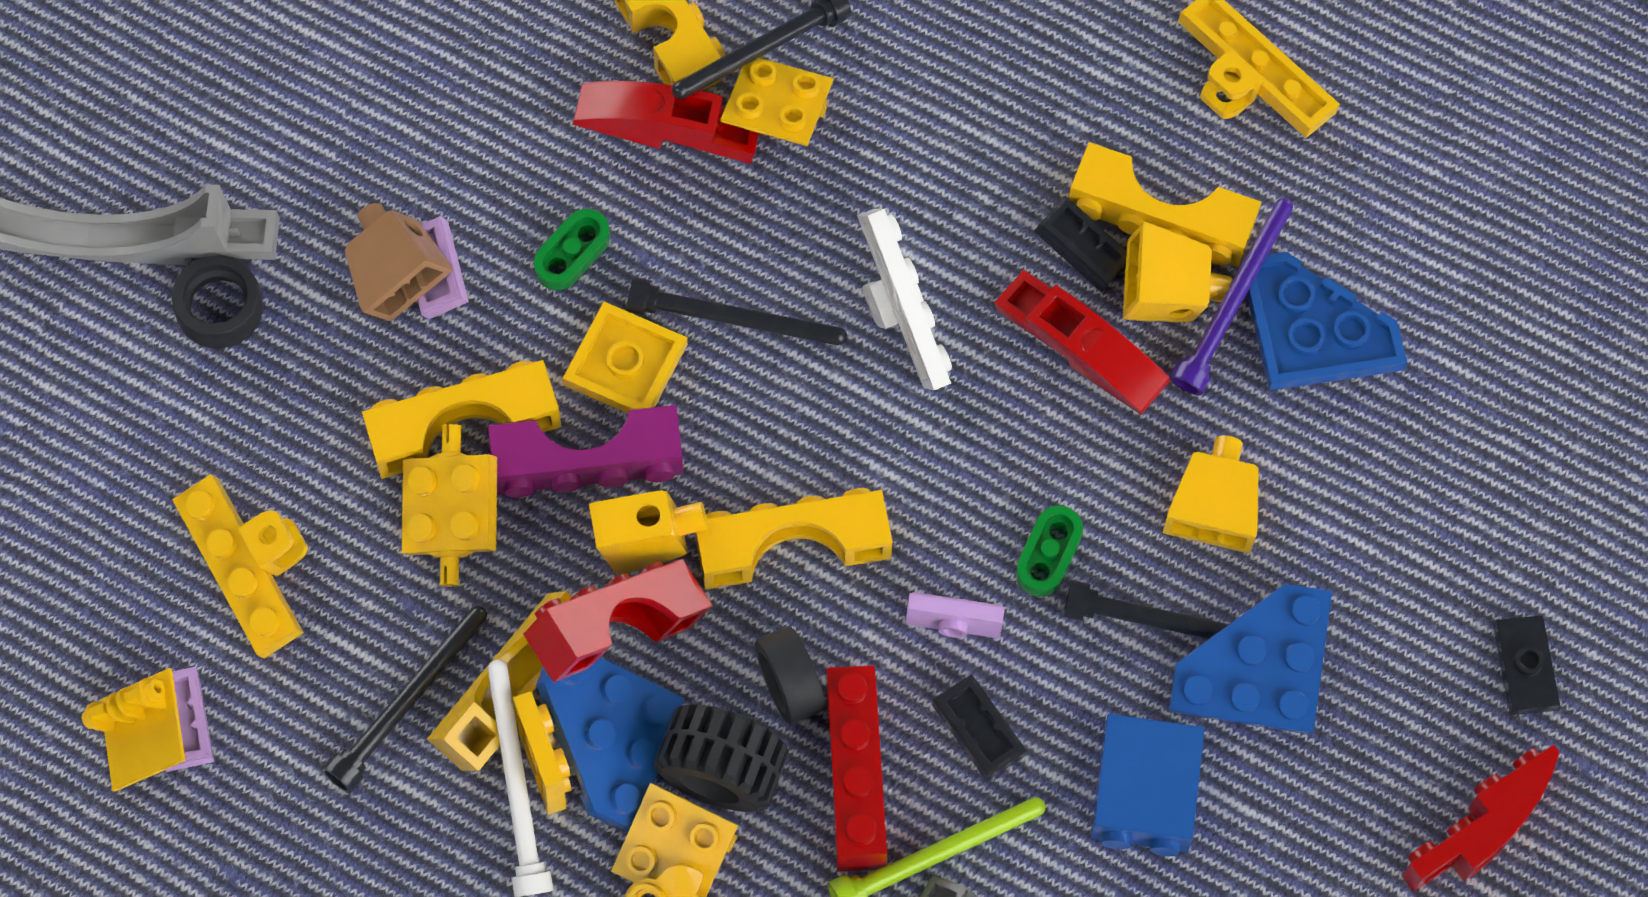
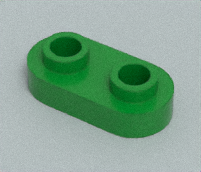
(569, 251)
(1049, 553)

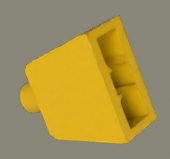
(1168, 277)
(1217, 499)
(644, 529)

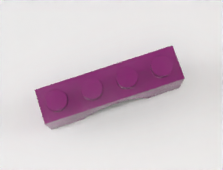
(642, 449)

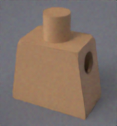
(392, 262)

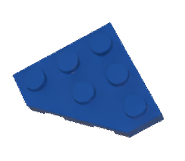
(1317, 329)
(1260, 665)
(610, 735)

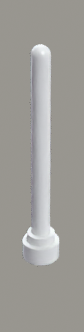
(530, 873)

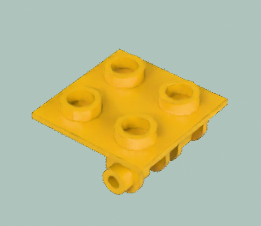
(778, 100)
(139, 729)
(674, 833)

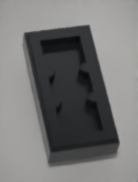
(1082, 243)
(1526, 665)
(979, 727)

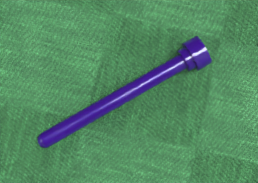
(1193, 372)

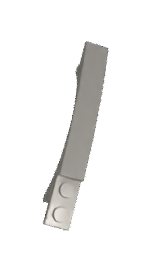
(164, 236)

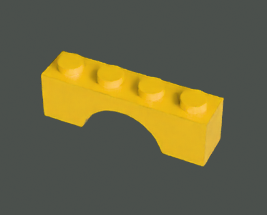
(1109, 192)
(410, 426)
(848, 525)
(470, 730)

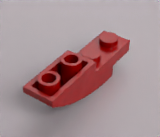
(652, 114)
(1084, 339)
(1498, 813)

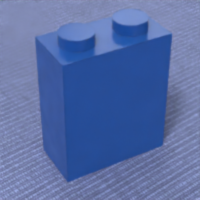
(1147, 784)

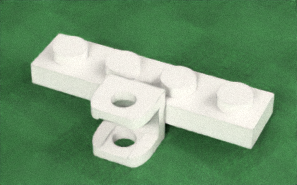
(899, 299)

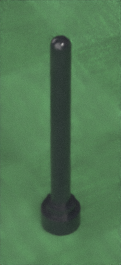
(820, 13)
(647, 298)
(1086, 602)
(346, 768)

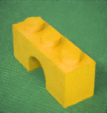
(688, 47)

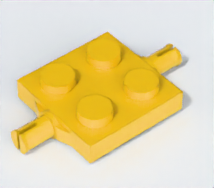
(449, 505)

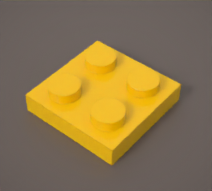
(624, 360)
(547, 765)

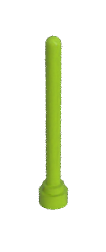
(916, 862)

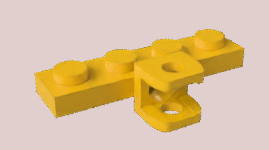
(1253, 66)
(244, 561)

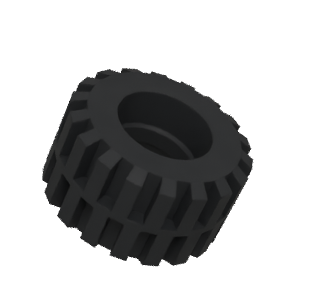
(721, 758)

